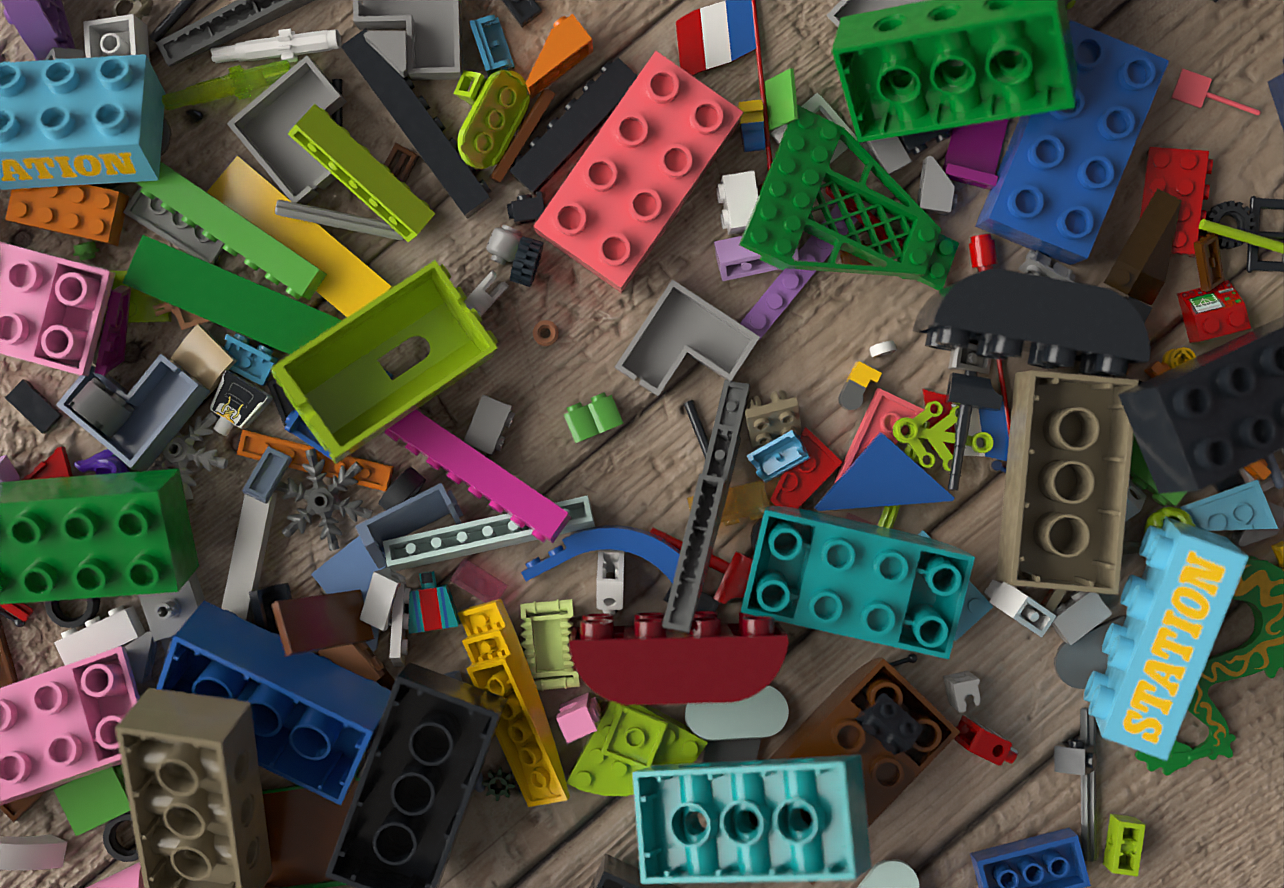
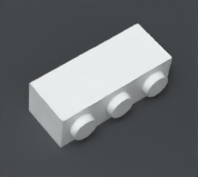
(100, 635)

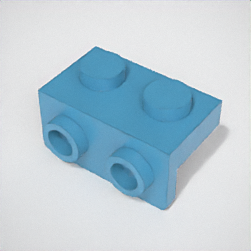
(251, 361)

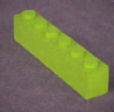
(361, 173)

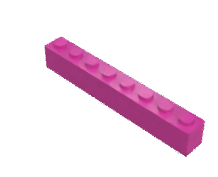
(481, 475)

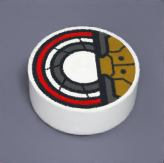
(883, 349)

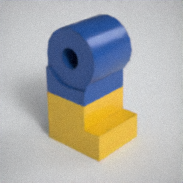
(752, 125)

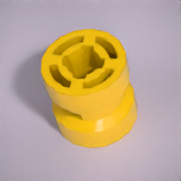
(1174, 359)

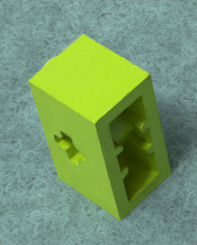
(1124, 845)

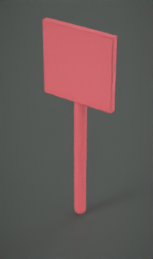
(1193, 89)

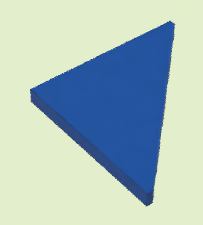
(883, 478)

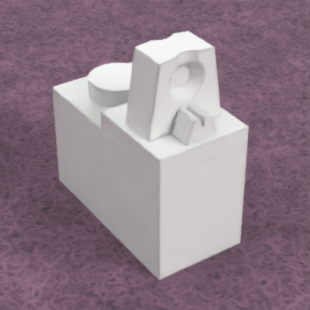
(1020, 607)

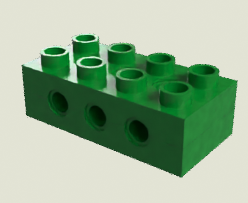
(954, 64)

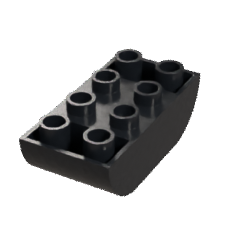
(1037, 315)

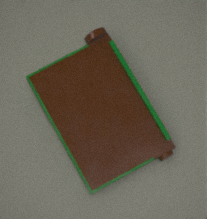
(303, 835)

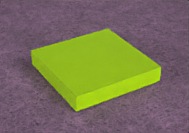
(634, 737)

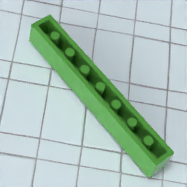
(235, 231)

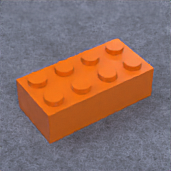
(71, 210)

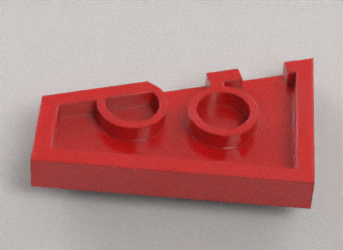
(804, 479)

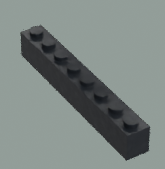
(418, 126)

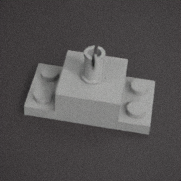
(171, 610)

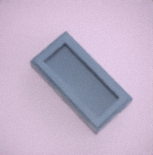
(267, 475)

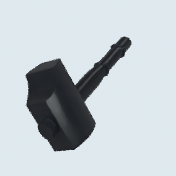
(967, 392)

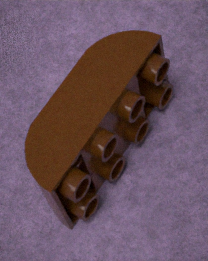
(835, 732)

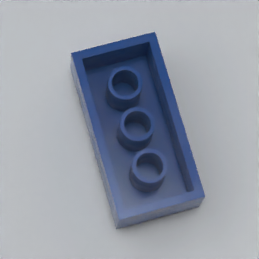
(1033, 862)

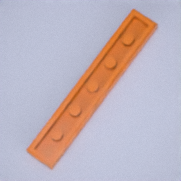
(372, 475)

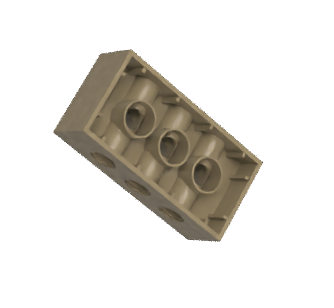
(195, 791)

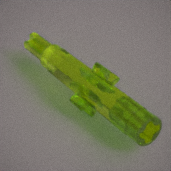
(237, 83)

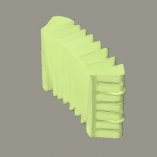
(547, 643)

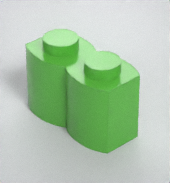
(592, 418)

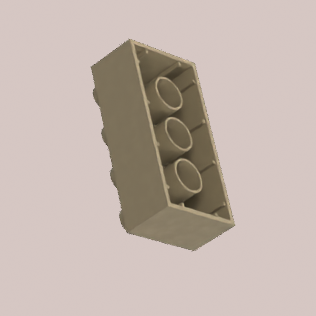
(1065, 483)

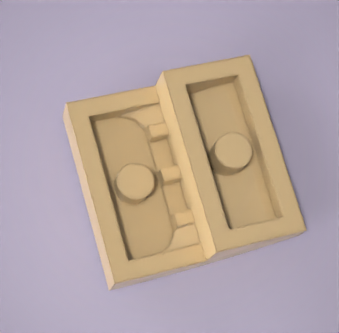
(203, 357)

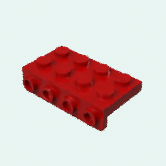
(1182, 176)

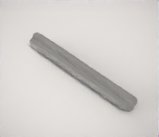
(335, 219)

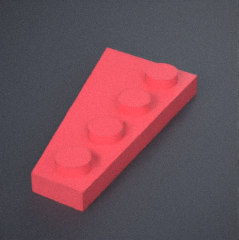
(879, 417)

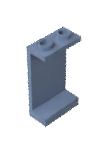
(406, 519)

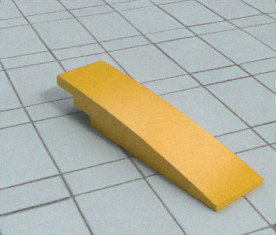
(348, 280)
(523, 727)

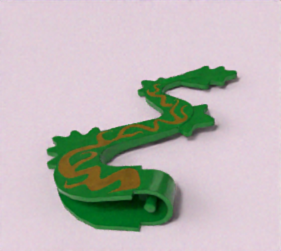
(1263, 591)

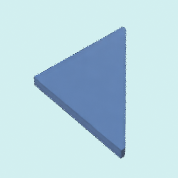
(349, 571)

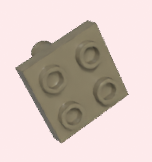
(773, 419)

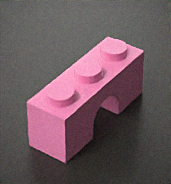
(579, 717)

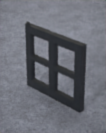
(1253, 264)

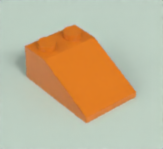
(562, 51)

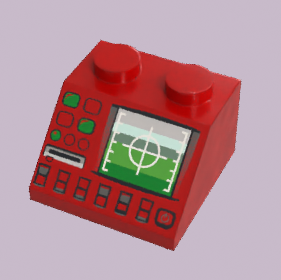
(1213, 312)

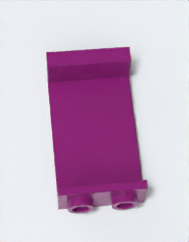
(975, 153)

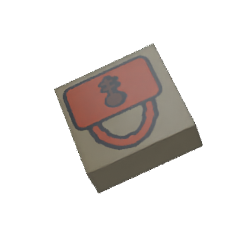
(1052, 599)

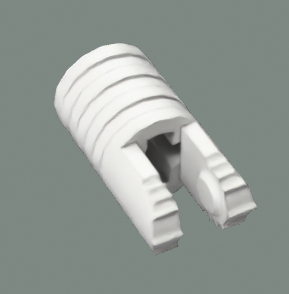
(482, 300)

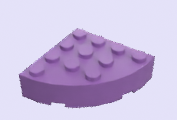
(40, 24)

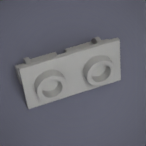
(1039, 265)

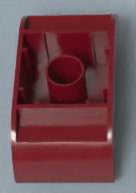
(676, 667)

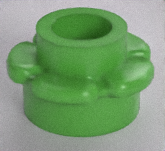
(85, 250)

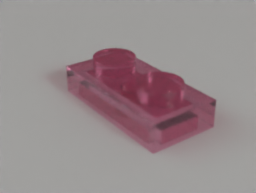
(478, 581)

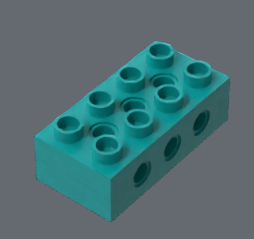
(730, 847)

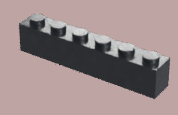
(574, 127)

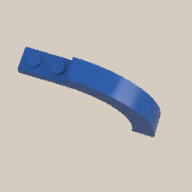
(613, 537)

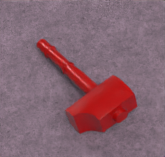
(735, 572)

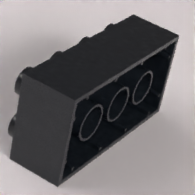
(1212, 411)
(416, 782)

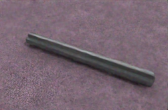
(1088, 792)

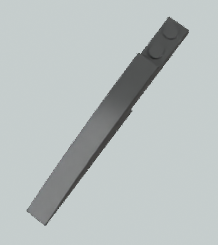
(223, 26)
(707, 507)

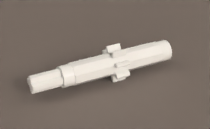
(286, 45)

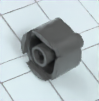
(102, 407)

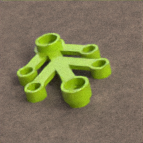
(936, 435)

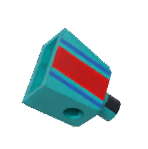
(431, 606)

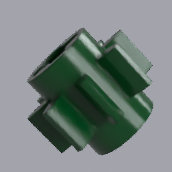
(492, 786)

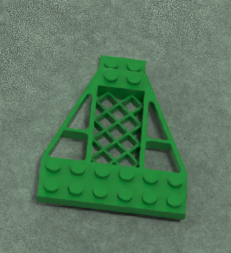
(794, 185)

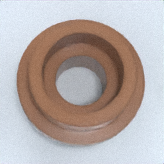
(545, 324)

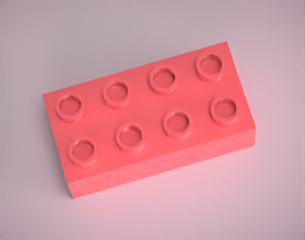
(638, 171)

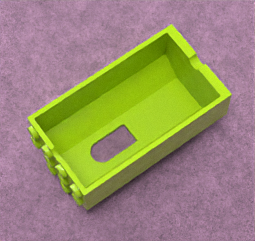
(343, 386)

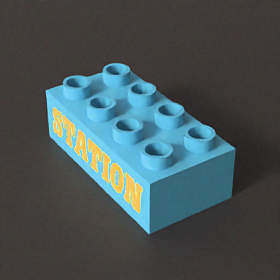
(80, 122)
(1164, 636)

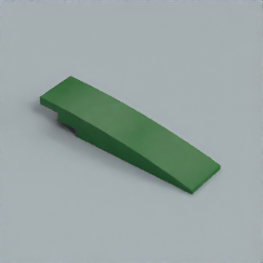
(224, 297)

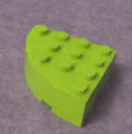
(611, 777)

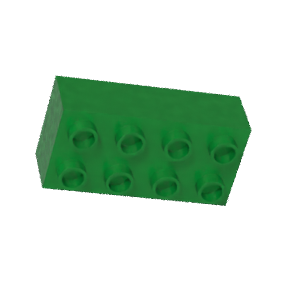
(94, 537)

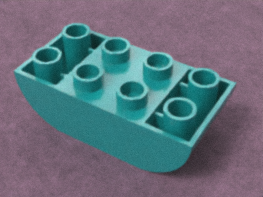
(858, 580)

